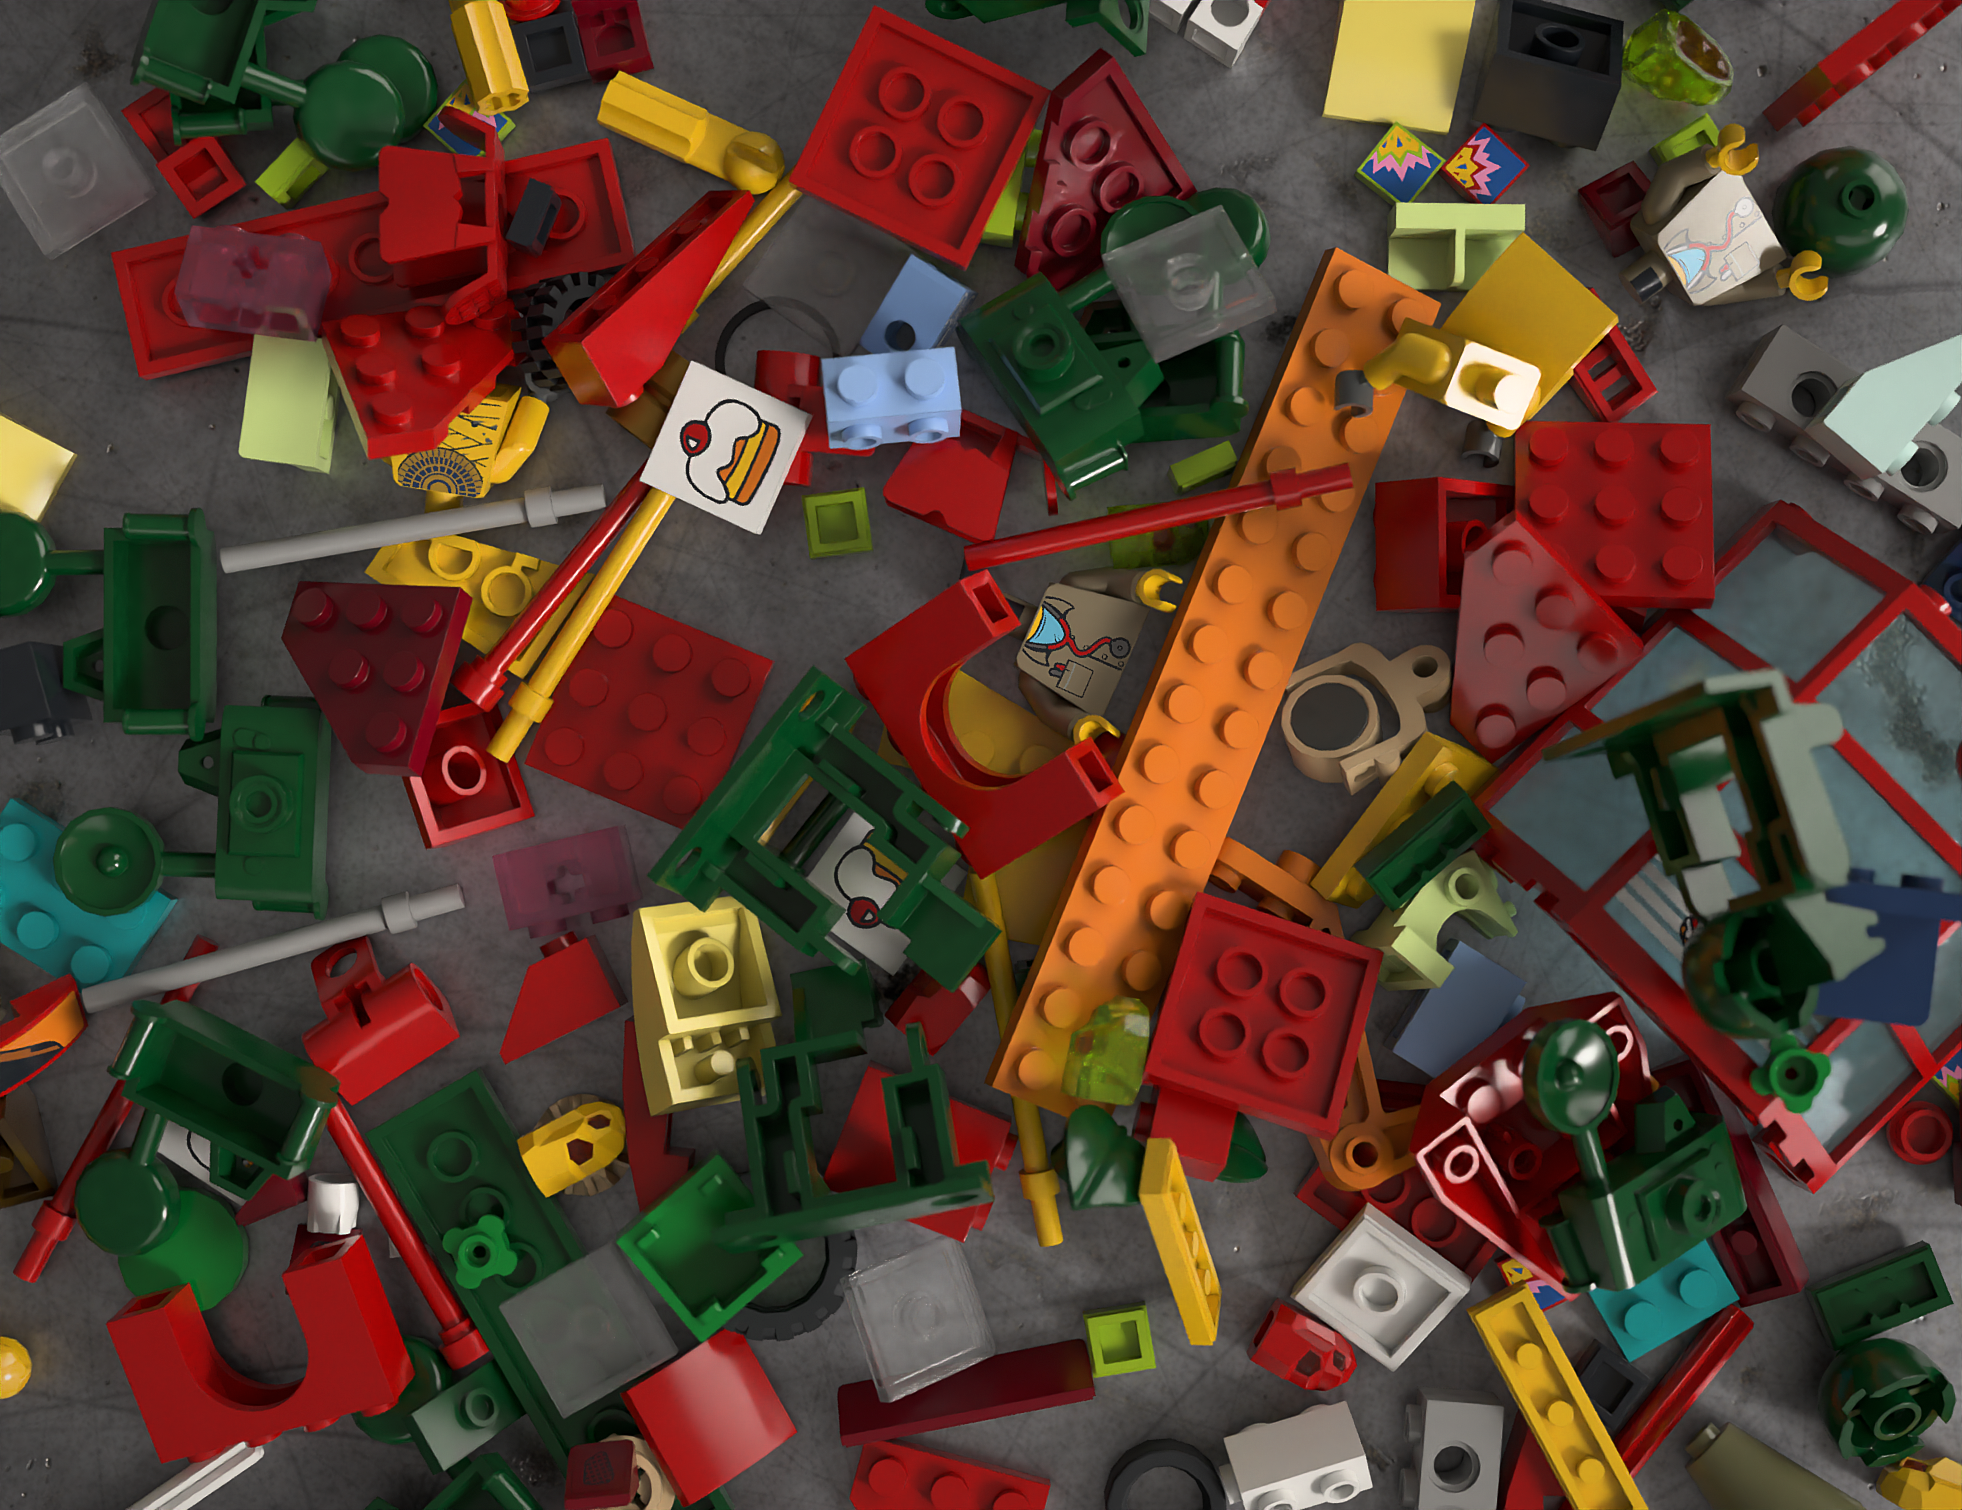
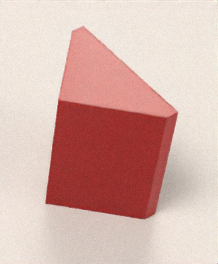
(464, 785)

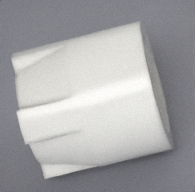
(332, 1203)

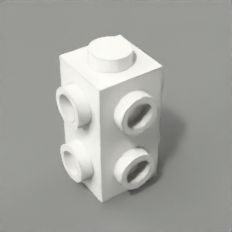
(1297, 1461)

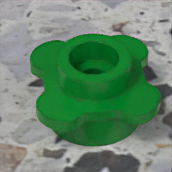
(1810, 1074)
(486, 1233)

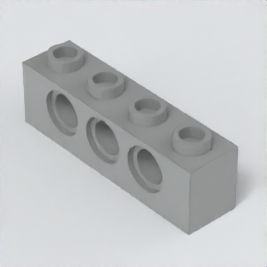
(1765, 402)
(1452, 1419)

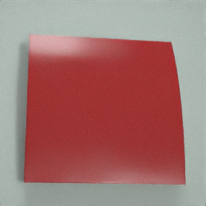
(708, 1414)

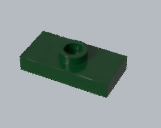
(1423, 846)
(1879, 1295)
(463, 1416)

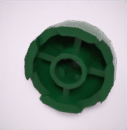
(1843, 207)
(1734, 979)
(1881, 1399)

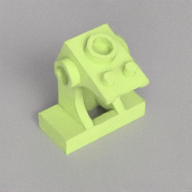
(1411, 931)

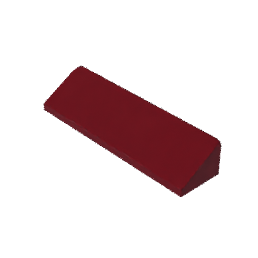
(1758, 1245)
(985, 1391)

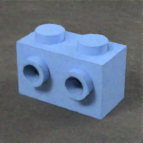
(891, 398)
(1458, 1016)

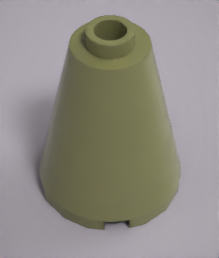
(1747, 1474)

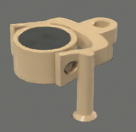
(1334, 720)

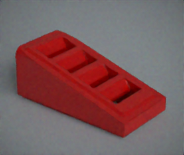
(1625, 364)

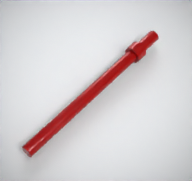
(1282, 489)
(58, 1216)

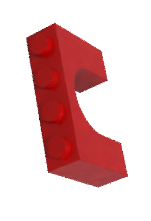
(909, 684)
(202, 1404)

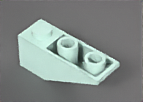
(1883, 409)

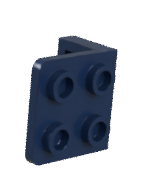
(1900, 978)

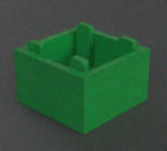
(676, 1250)

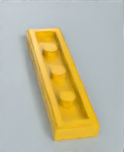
(1180, 1241)
(1553, 1401)

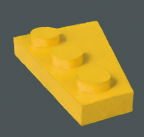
(493, 577)
(992, 731)
(1418, 778)

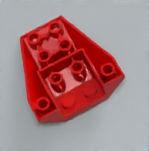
(1498, 1161)

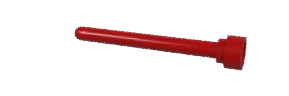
(485, 676)
(459, 1333)

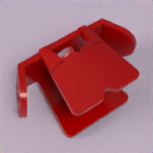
(446, 224)
(963, 479)

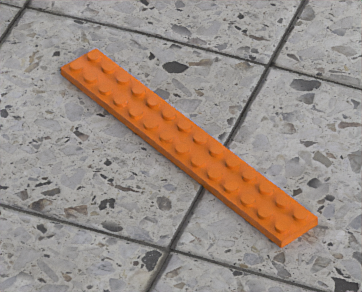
(1212, 686)

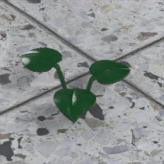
(1106, 1164)

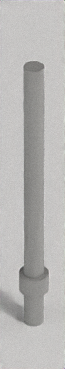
(538, 507)
(396, 913)

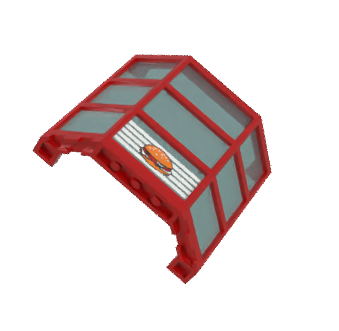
(1844, 638)

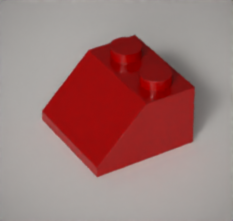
(1423, 538)

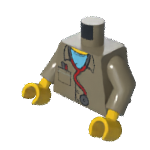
(1709, 234)
(1082, 643)

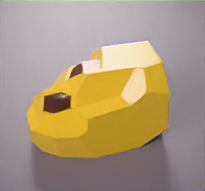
(573, 1145)
(1922, 1484)

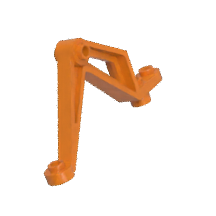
(1376, 1136)

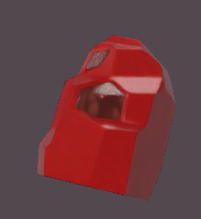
(937, 1007)
(1301, 1348)

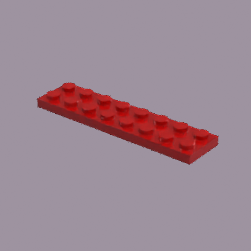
(587, 236)

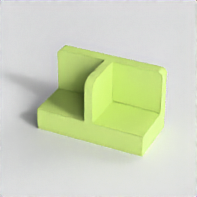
(1448, 243)
(290, 404)

